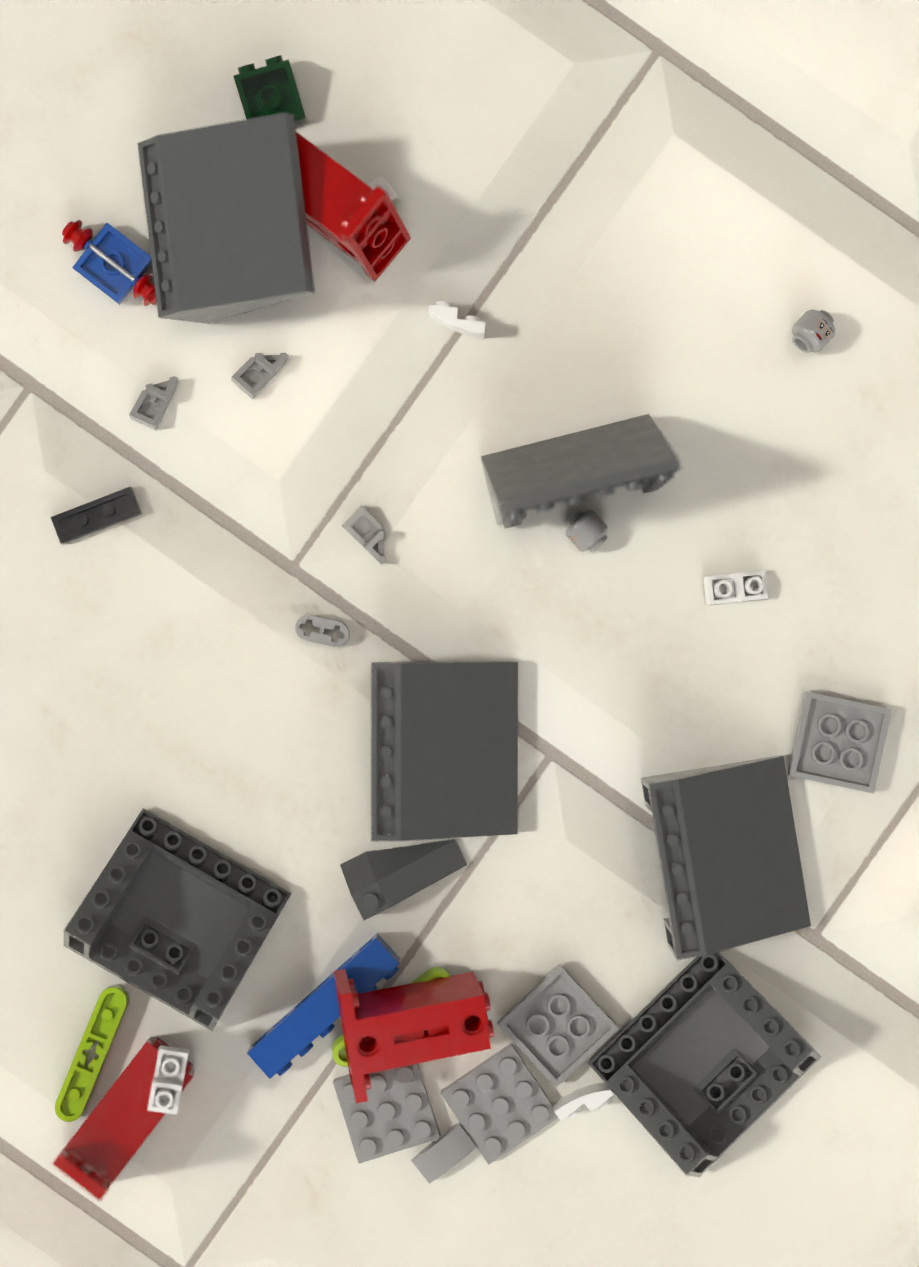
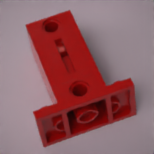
(349, 211)
(410, 1024)
(115, 1125)

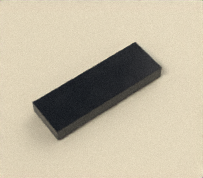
(96, 515)

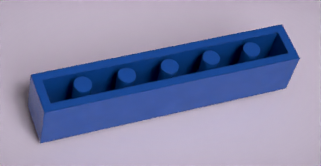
(320, 1008)

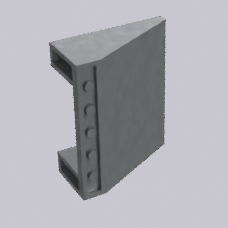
(226, 218)
(578, 465)
(443, 750)
(727, 855)
(175, 919)
(703, 1062)

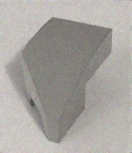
(258, 372)
(153, 403)
(367, 532)

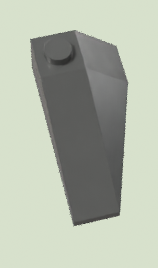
(392, 875)

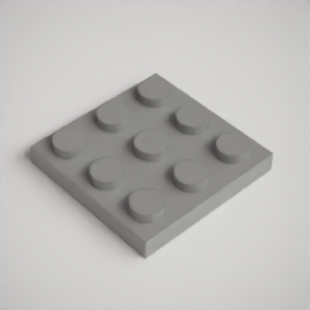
(839, 742)
(557, 1025)
(499, 1103)
(394, 1115)

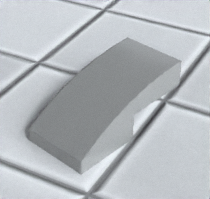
(444, 1153)

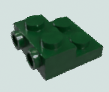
(269, 89)

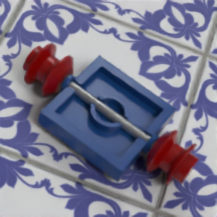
(111, 262)

